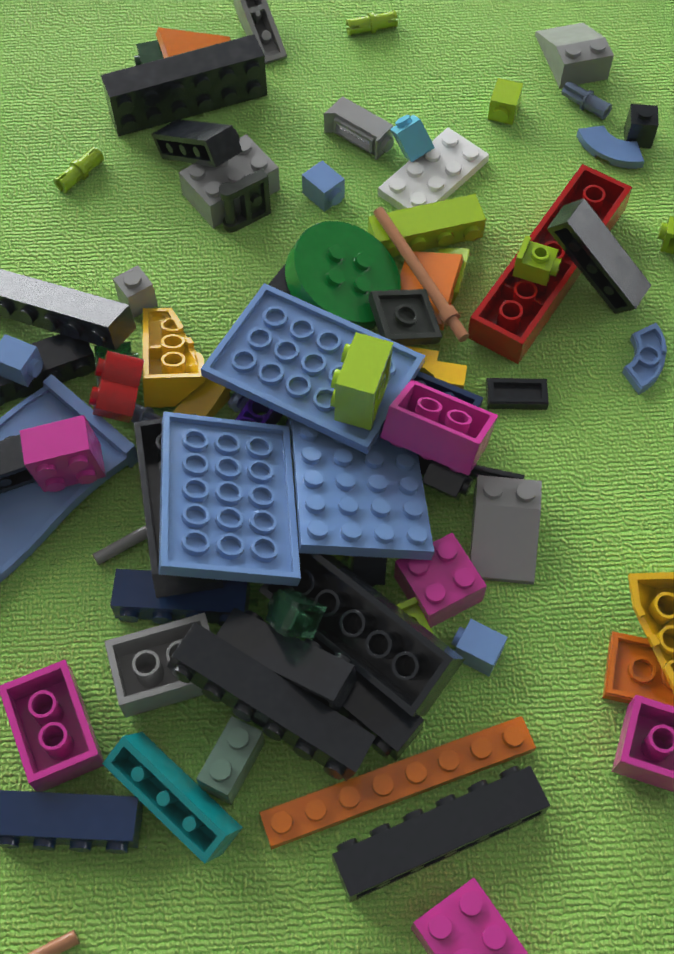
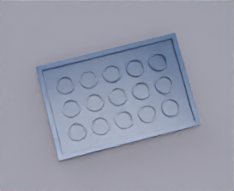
(286, 358)
(358, 500)
(227, 501)

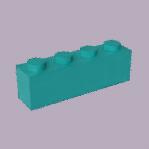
(172, 796)

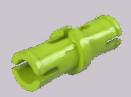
(371, 22)
(78, 170)

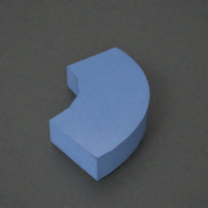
(618, 152)
(648, 358)

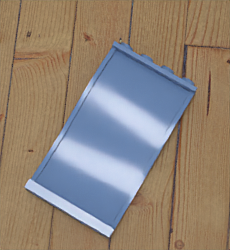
(30, 513)

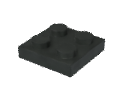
(405, 316)

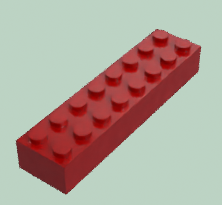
(518, 308)

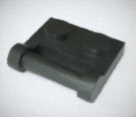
(253, 199)

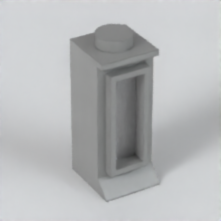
(359, 127)

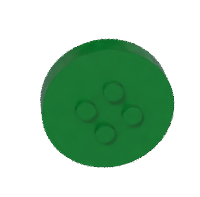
(338, 268)

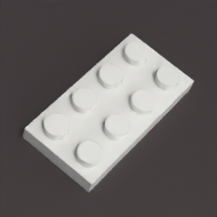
(435, 173)

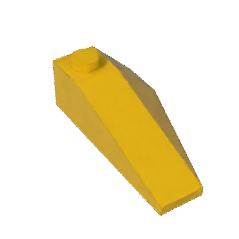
(169, 358)
(654, 606)

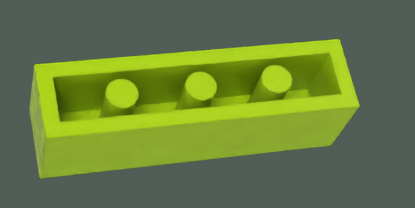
(433, 224)

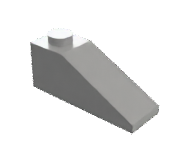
(258, 20)

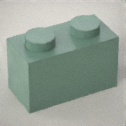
(231, 760)

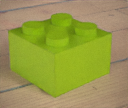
(361, 380)

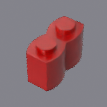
(117, 386)

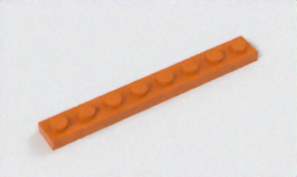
(396, 782)

